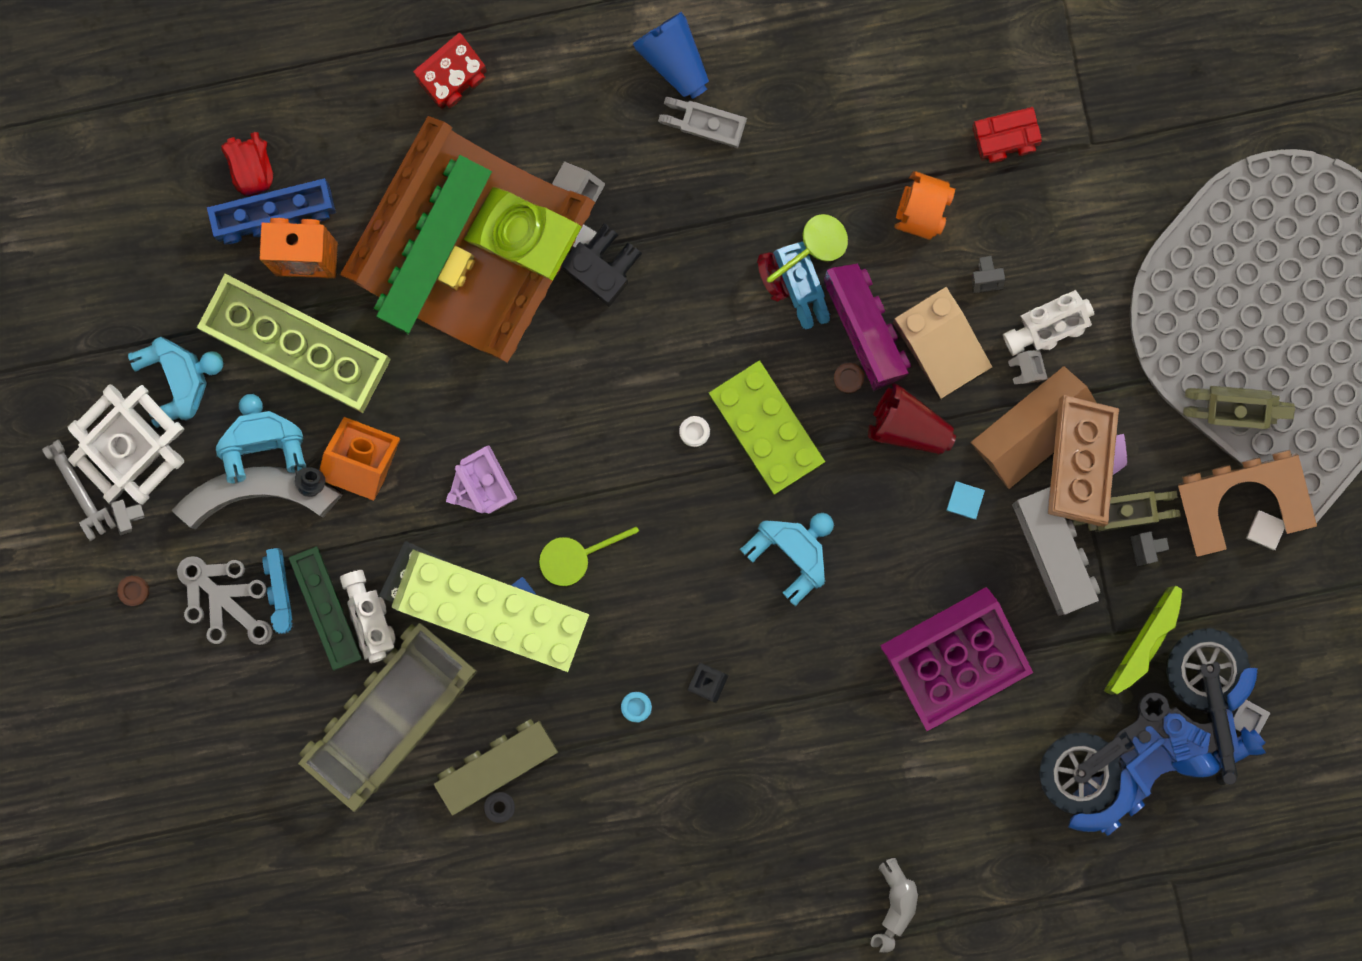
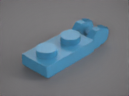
(803, 285)
(278, 593)

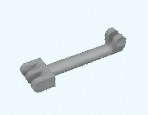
(94, 517)

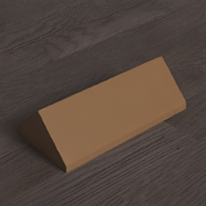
(1028, 430)

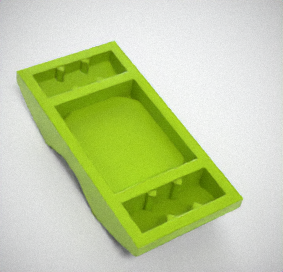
(523, 233)
(1147, 642)

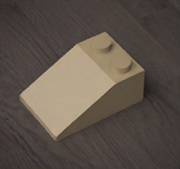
(942, 342)

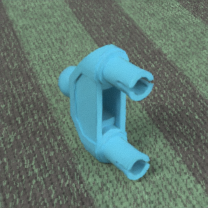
(182, 372)
(256, 433)
(799, 546)

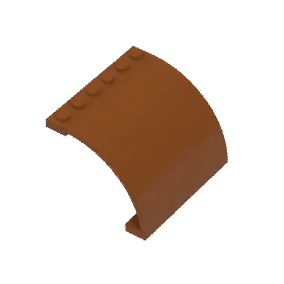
(497, 294)

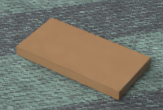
(1083, 461)

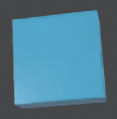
(965, 500)

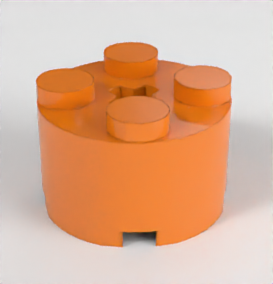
(924, 205)

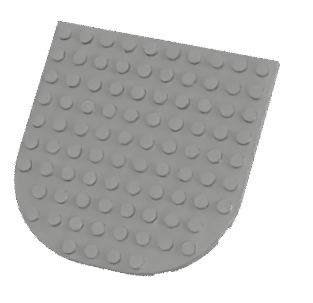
(1265, 295)

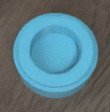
(636, 707)

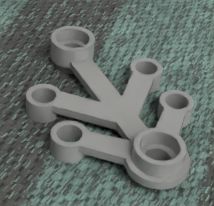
(220, 597)

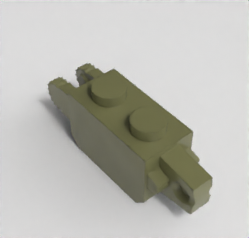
(1239, 407)
(1135, 511)

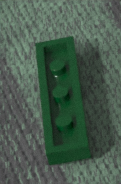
(325, 608)

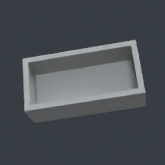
(1056, 554)

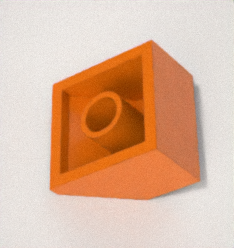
(358, 458)

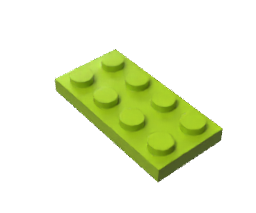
(766, 427)

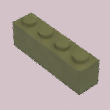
(496, 767)

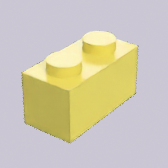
(456, 267)

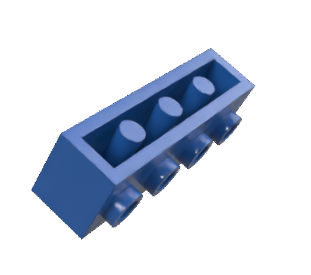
(246, 215)

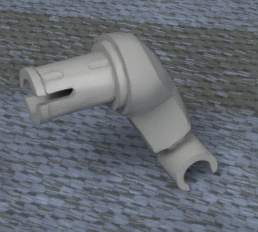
(902, 908)

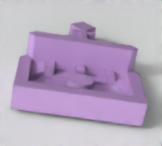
(481, 483)

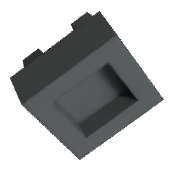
(987, 277)
(1146, 548)

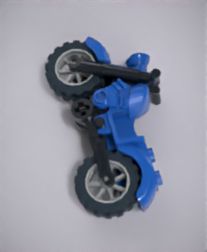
(1159, 742)

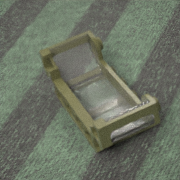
(387, 717)

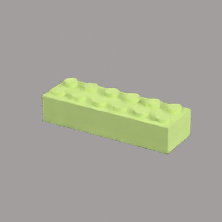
(294, 343)
(490, 610)

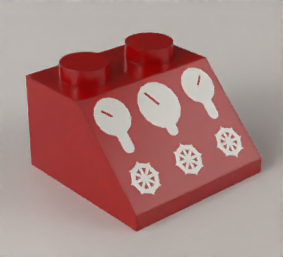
(451, 72)

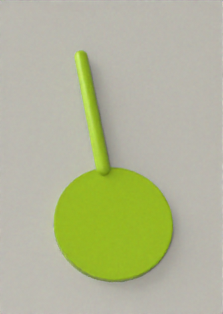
(823, 238)
(566, 561)

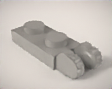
(706, 122)

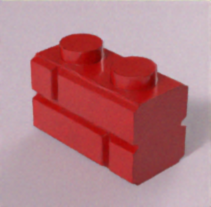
(1007, 134)

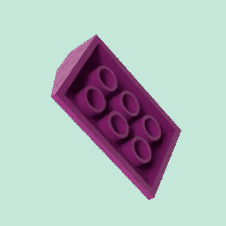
(865, 325)
(957, 658)

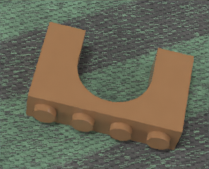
(1281, 475)

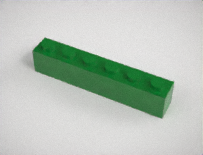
(433, 245)

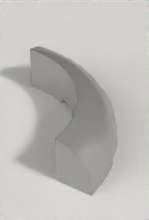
(258, 483)

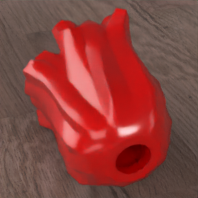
(249, 165)

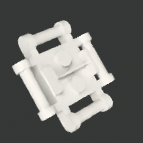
(125, 444)

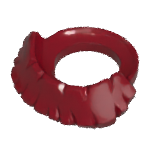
(778, 289)

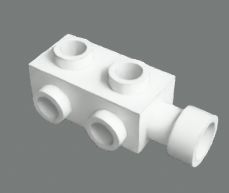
(1051, 323)
(371, 621)

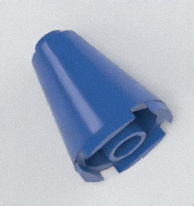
(675, 55)

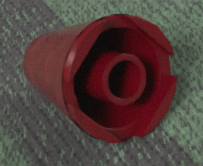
(910, 423)

